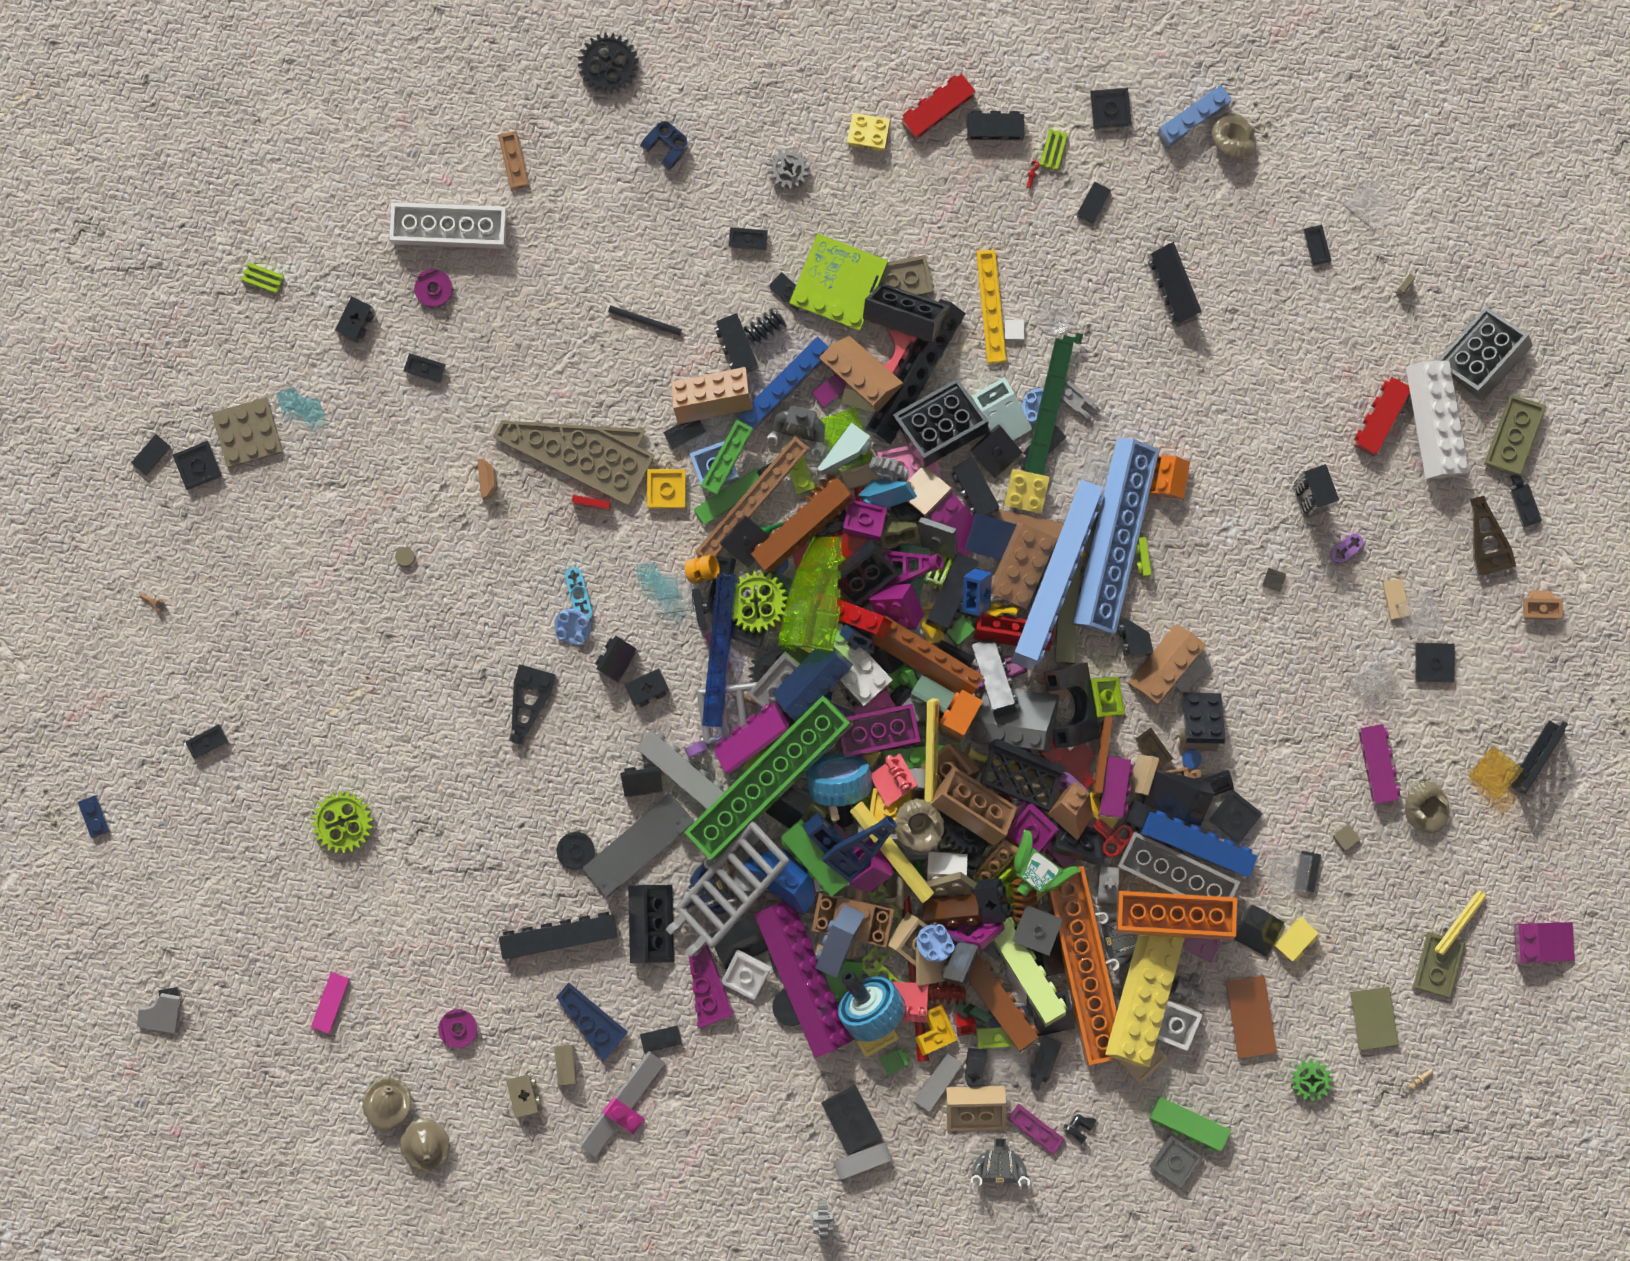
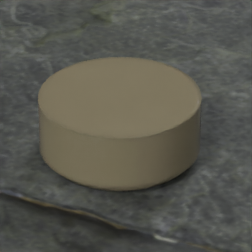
(405, 556)

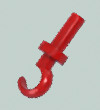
(1032, 174)

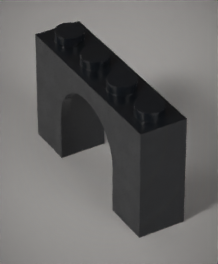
(1084, 722)

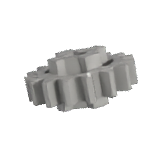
(795, 165)
(889, 469)
(822, 1222)

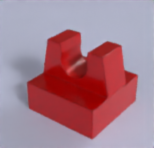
(965, 1026)

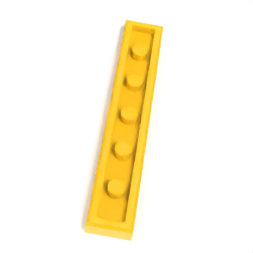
(991, 306)

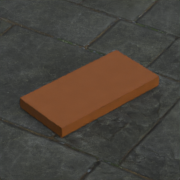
(1102, 757)
(1251, 1016)

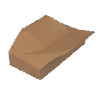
(487, 479)
(1542, 606)

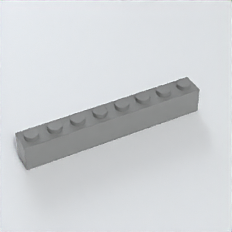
(687, 775)

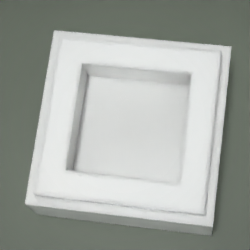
(1014, 329)

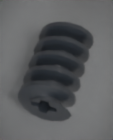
(764, 326)

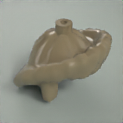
(1234, 136)
(1427, 807)
(919, 825)
(897, 890)
(386, 1103)
(425, 1145)

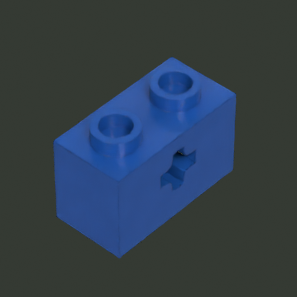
(977, 592)

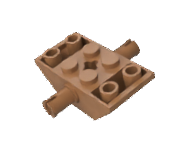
(872, 930)

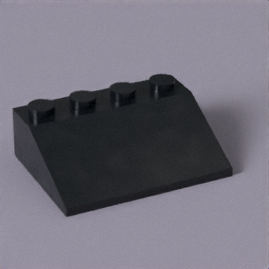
(941, 423)

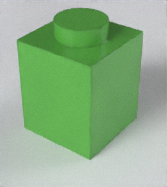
(962, 629)

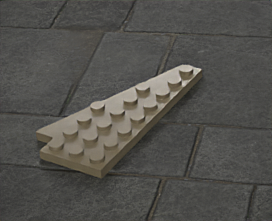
(593, 455)

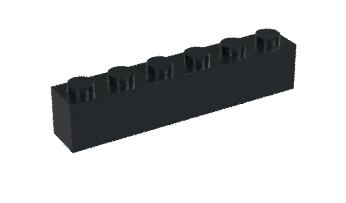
(558, 936)

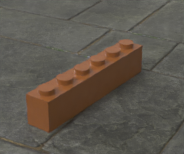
(803, 525)
(929, 659)
(1002, 1005)

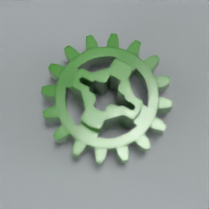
(1311, 1071)

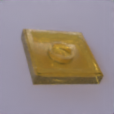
(1495, 772)

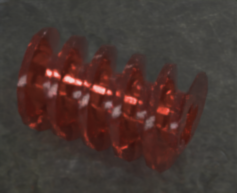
(946, 992)

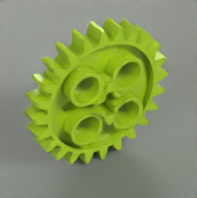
(774, 599)
(347, 838)

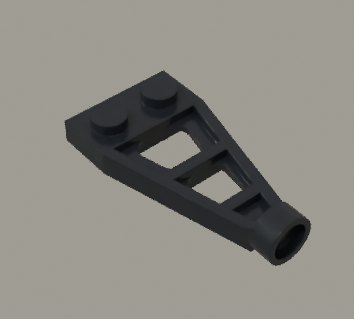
(534, 679)

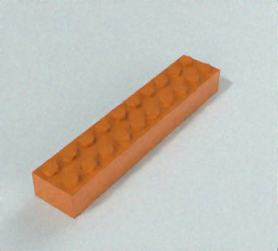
(1084, 966)

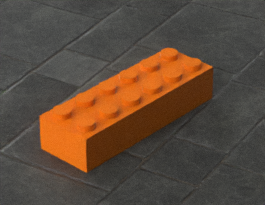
(959, 715)
(1176, 915)

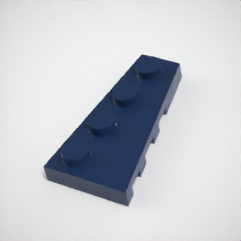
(592, 1021)

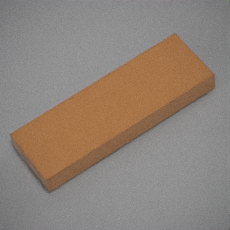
(513, 160)

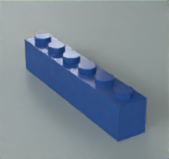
(784, 384)
(1199, 844)

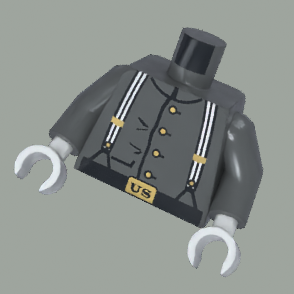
(799, 423)
(1119, 946)
(999, 1166)

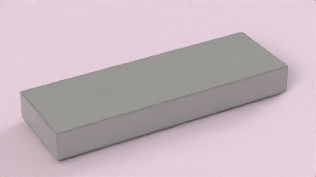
(938, 1082)

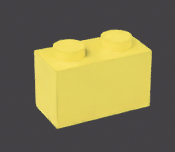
(1296, 939)

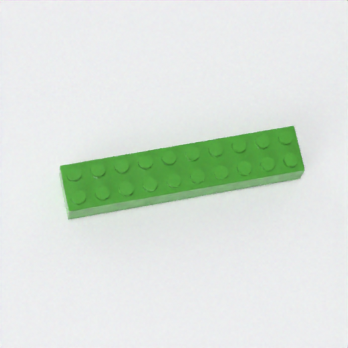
(768, 778)

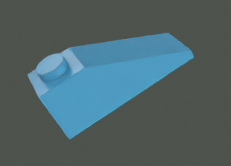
(887, 493)

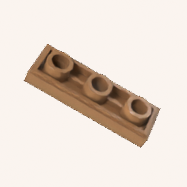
(996, 861)

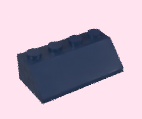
(811, 681)

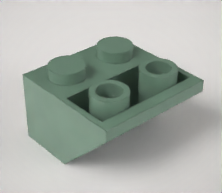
(928, 689)

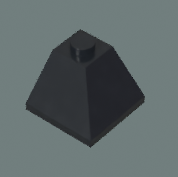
(1258, 930)

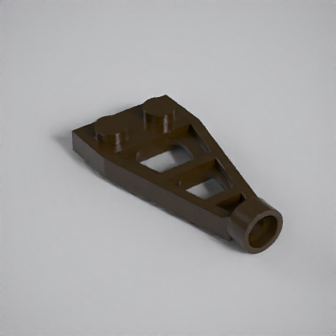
(1494, 561)

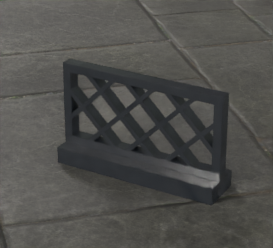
(1539, 755)
(1026, 759)

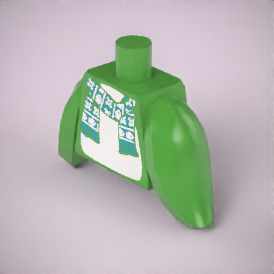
(1037, 870)

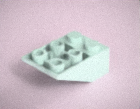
(1002, 408)

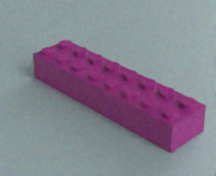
(803, 982)

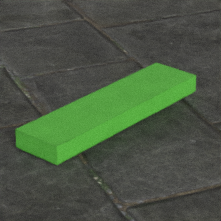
(727, 457)
(726, 498)

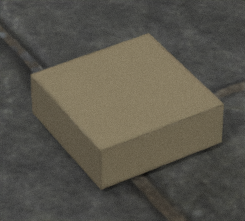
(1405, 285)
(1346, 837)

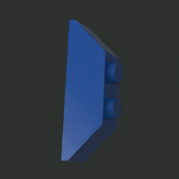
(792, 883)

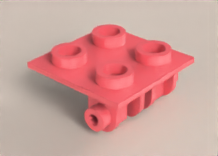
(893, 779)
(915, 1001)

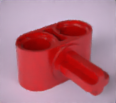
(1112, 836)

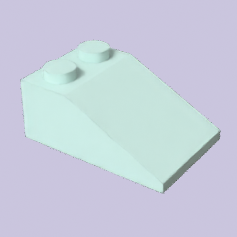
(849, 447)

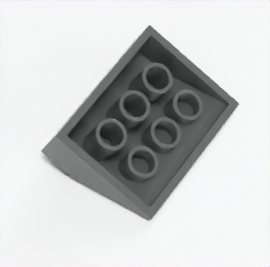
(1486, 352)
(1027, 728)

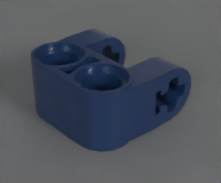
(669, 140)

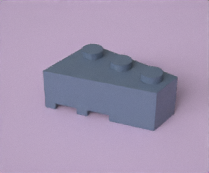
(838, 941)

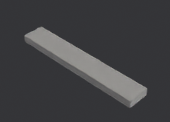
(628, 1094)

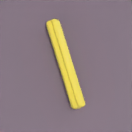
(1460, 923)

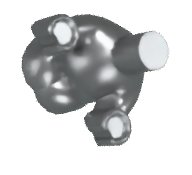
(1187, 988)

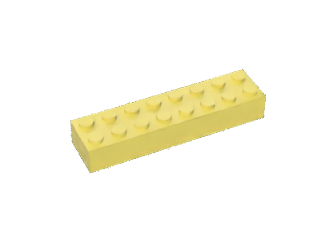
(1144, 999)

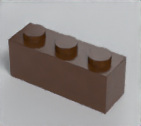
(952, 911)

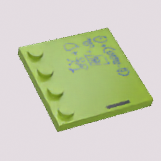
(837, 281)

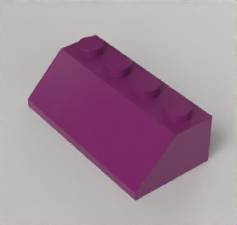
(751, 737)

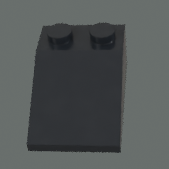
(1180, 796)

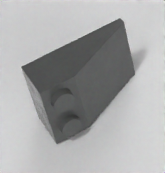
(961, 964)

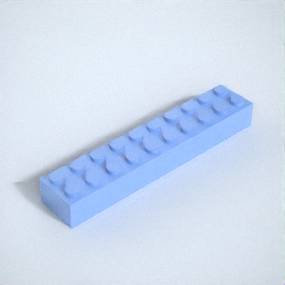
(1116, 536)
(1059, 570)

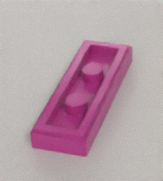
(330, 1002)

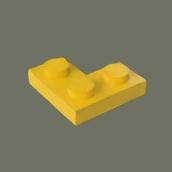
(940, 1034)

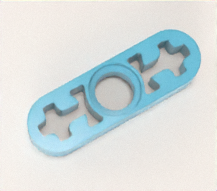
(571, 591)

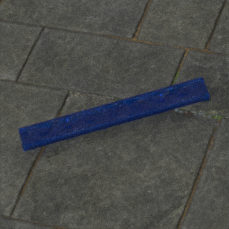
(719, 650)

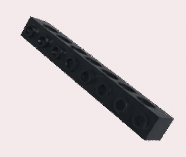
(914, 375)

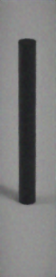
(645, 320)

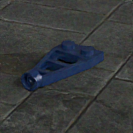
(845, 864)

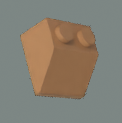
(1073, 809)

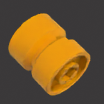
(702, 569)

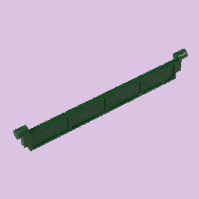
(1050, 403)

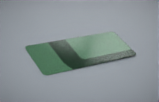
(974, 1012)

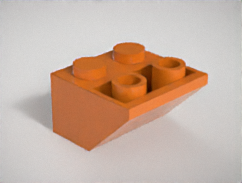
(1170, 477)

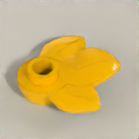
(997, 609)

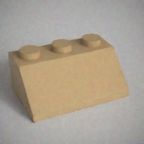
(976, 1108)

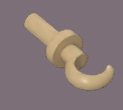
(1420, 1079)

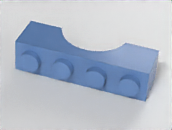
(1192, 116)

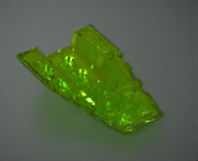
(812, 606)

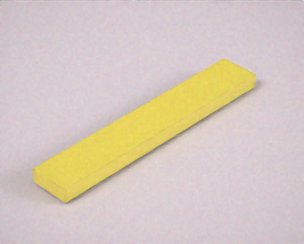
(932, 731)
(894, 855)

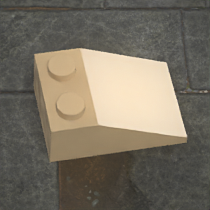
(904, 938)

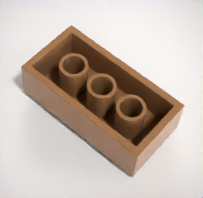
(711, 395)
(1022, 565)

